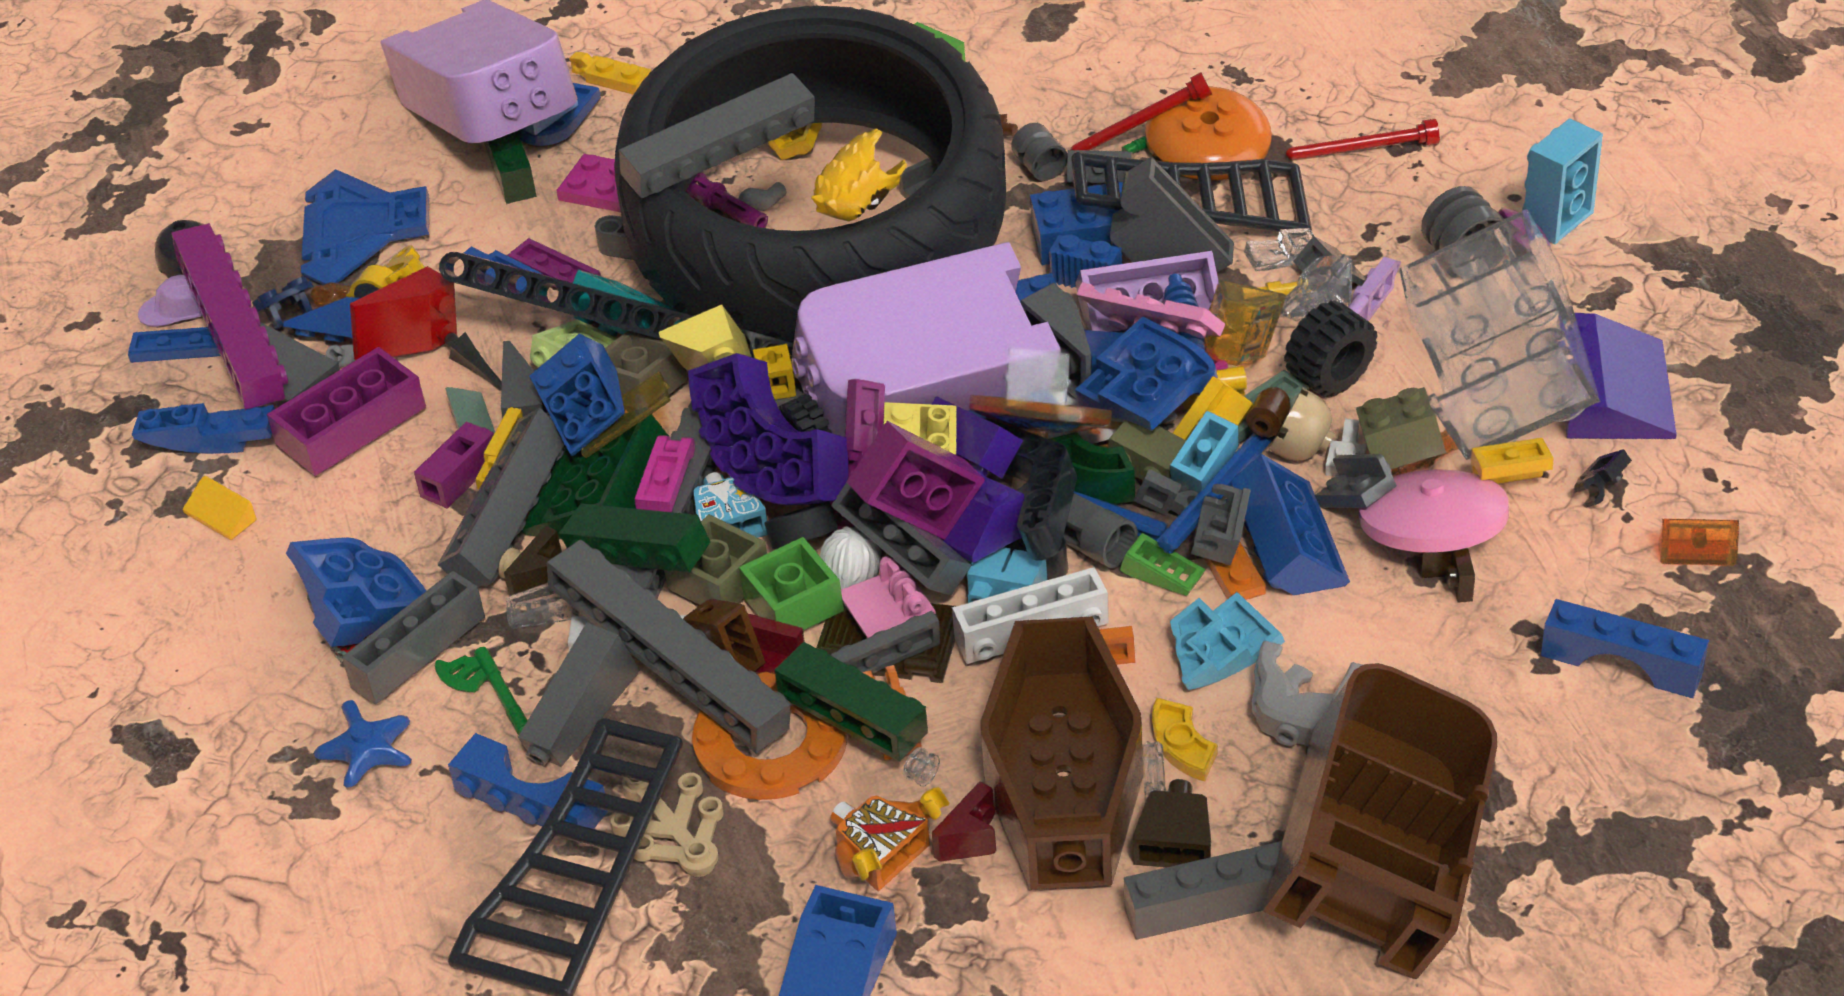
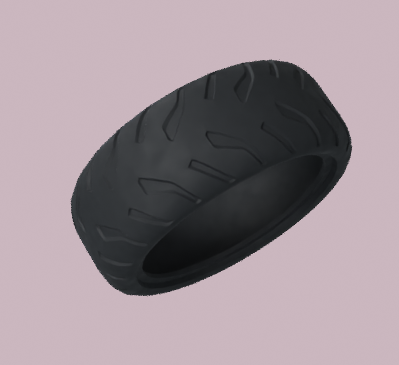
(862, 73)

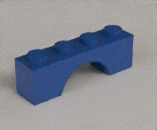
(1668, 656)
(485, 773)

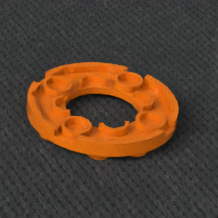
(767, 778)

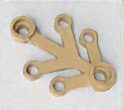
(695, 854)

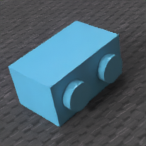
(1204, 452)

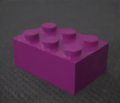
(915, 480)

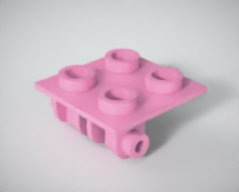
(885, 599)

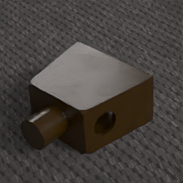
(1172, 827)

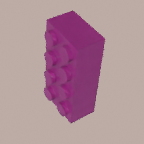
(346, 411)

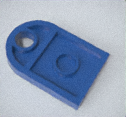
(567, 124)

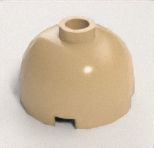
(1304, 429)

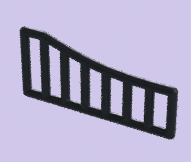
(1204, 171)
(533, 858)

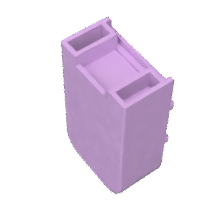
(481, 72)
(917, 331)

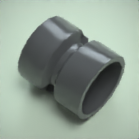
(1039, 151)

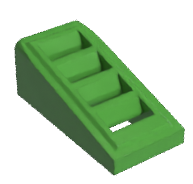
(1141, 560)

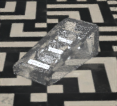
(552, 608)

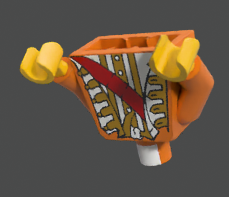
(884, 835)

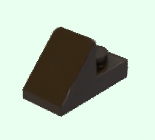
(531, 565)
(1456, 567)

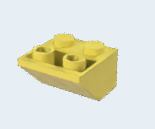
(927, 421)

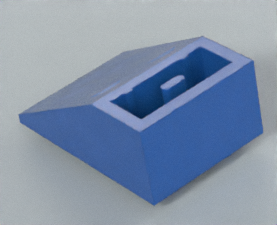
(580, 391)
(839, 945)

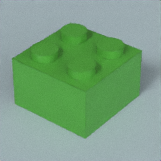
(792, 586)

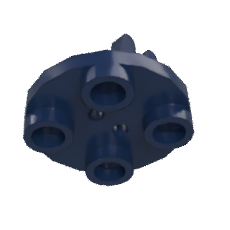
(294, 292)

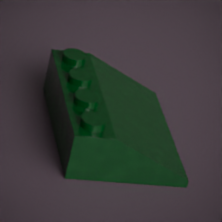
(603, 478)

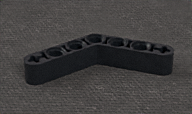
(1048, 493)

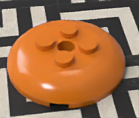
(1210, 130)

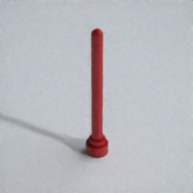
(1195, 89)
(1425, 133)

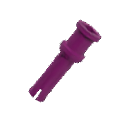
(716, 197)

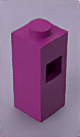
(453, 465)

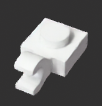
(1348, 445)

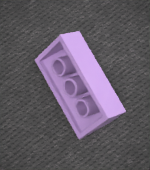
(1150, 280)

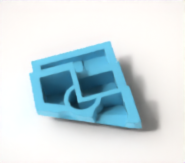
(1219, 640)

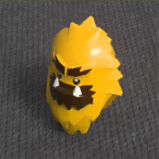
(855, 180)

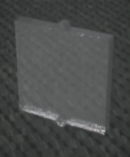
(1037, 376)

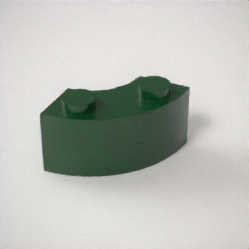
(1100, 470)

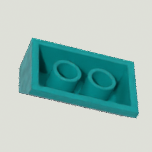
(618, 288)

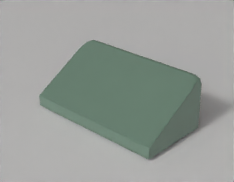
(468, 407)

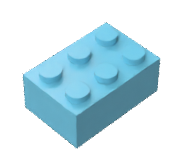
(1563, 178)

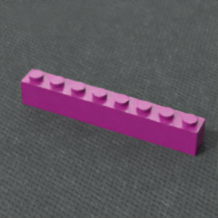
(229, 317)

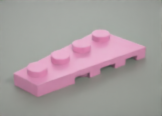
(1175, 316)

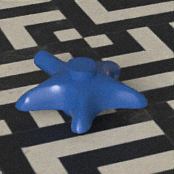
(365, 744)

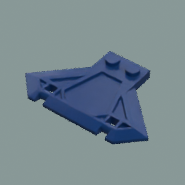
(354, 222)

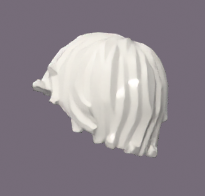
(851, 556)

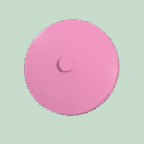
(1437, 511)

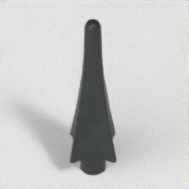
(466, 354)

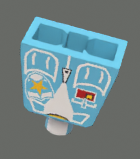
(730, 504)

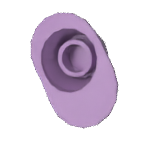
(170, 305)

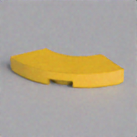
(1180, 741)

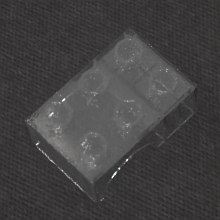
(1499, 334)

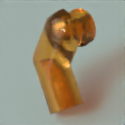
(329, 293)

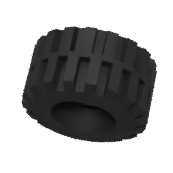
(1330, 348)

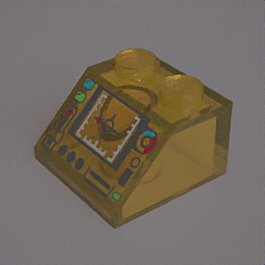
(1249, 322)

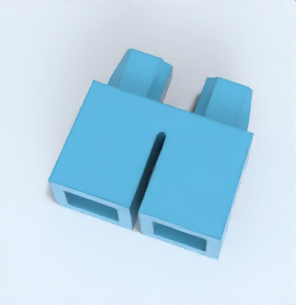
(1003, 573)

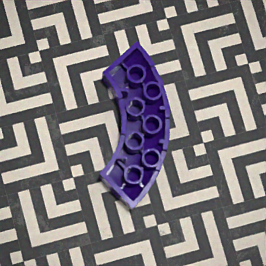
(757, 442)

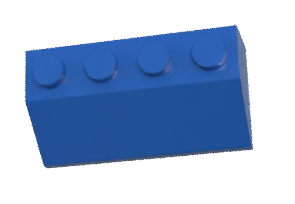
(1289, 530)

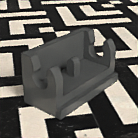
(1221, 524)

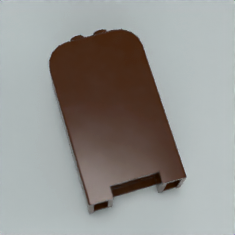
(1387, 816)

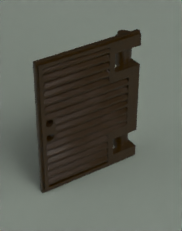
(843, 631)

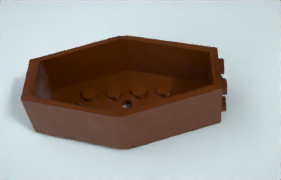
(1076, 824)

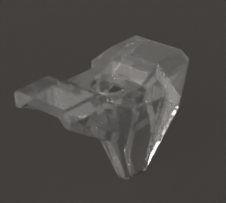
(1320, 282)

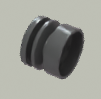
(1457, 215)

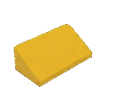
(219, 508)

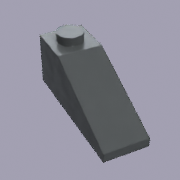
(517, 387)

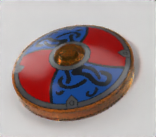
(1040, 416)

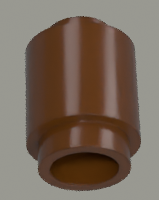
(1268, 412)

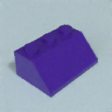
(987, 521)

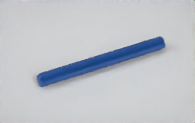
(1188, 519)

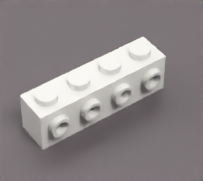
(986, 624)

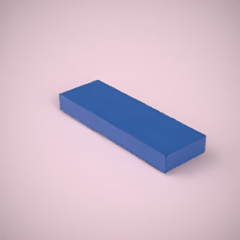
(172, 345)

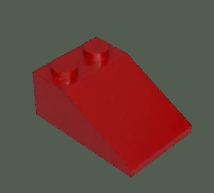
(405, 315)

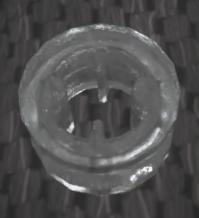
(921, 766)

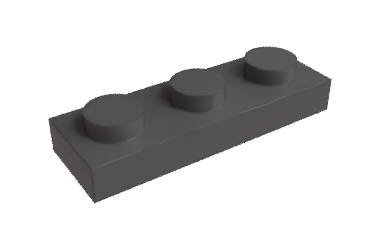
(892, 645)

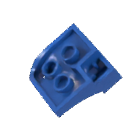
(1146, 374)
(352, 586)

